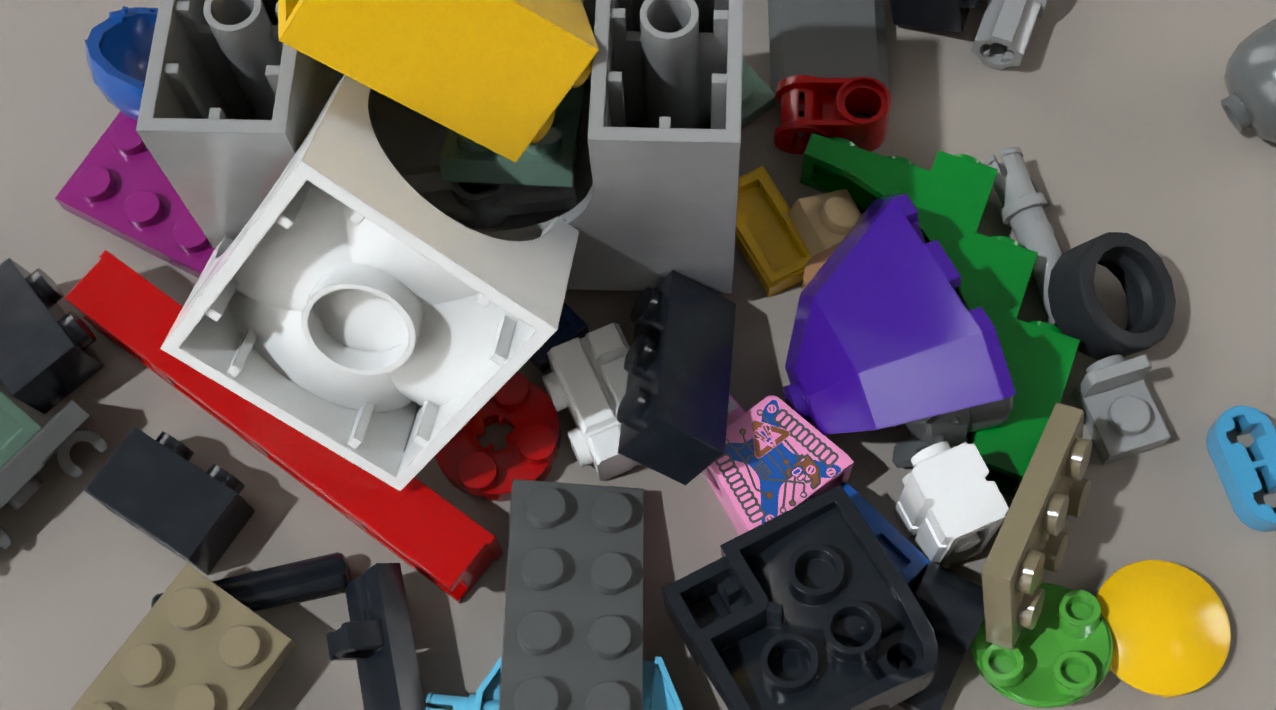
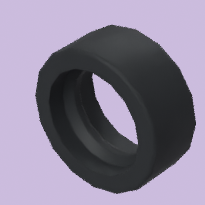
(1143, 279)

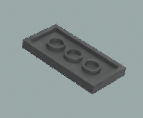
(573, 598)

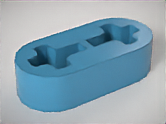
(1243, 469)

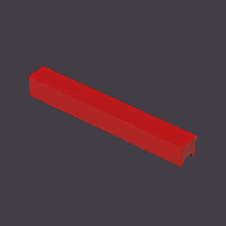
(409, 522)

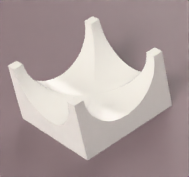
(367, 304)

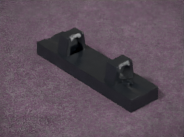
(380, 640)

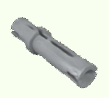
(1027, 215)

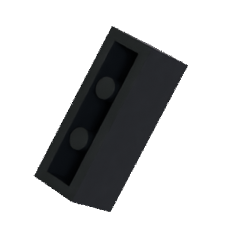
(677, 378)

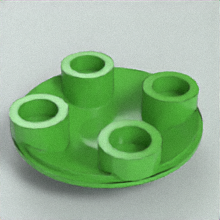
(1057, 659)

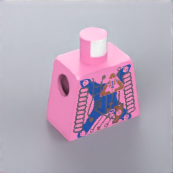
(772, 463)

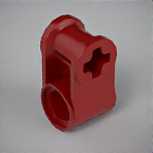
(829, 111)

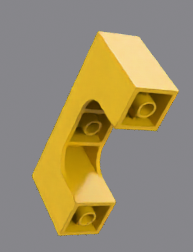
(464, 63)

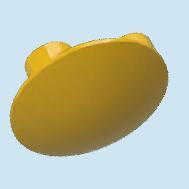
(1164, 627)

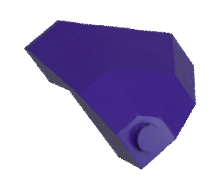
(887, 334)

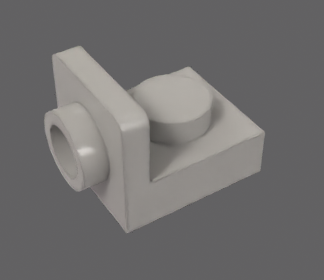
(1120, 408)

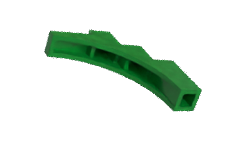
(992, 277)

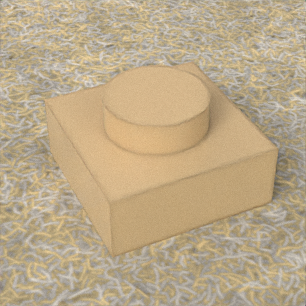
(824, 219)

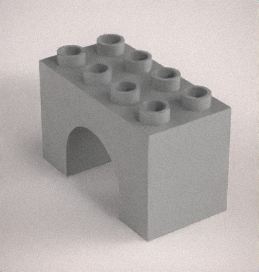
(652, 153)

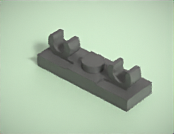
(57, 435)

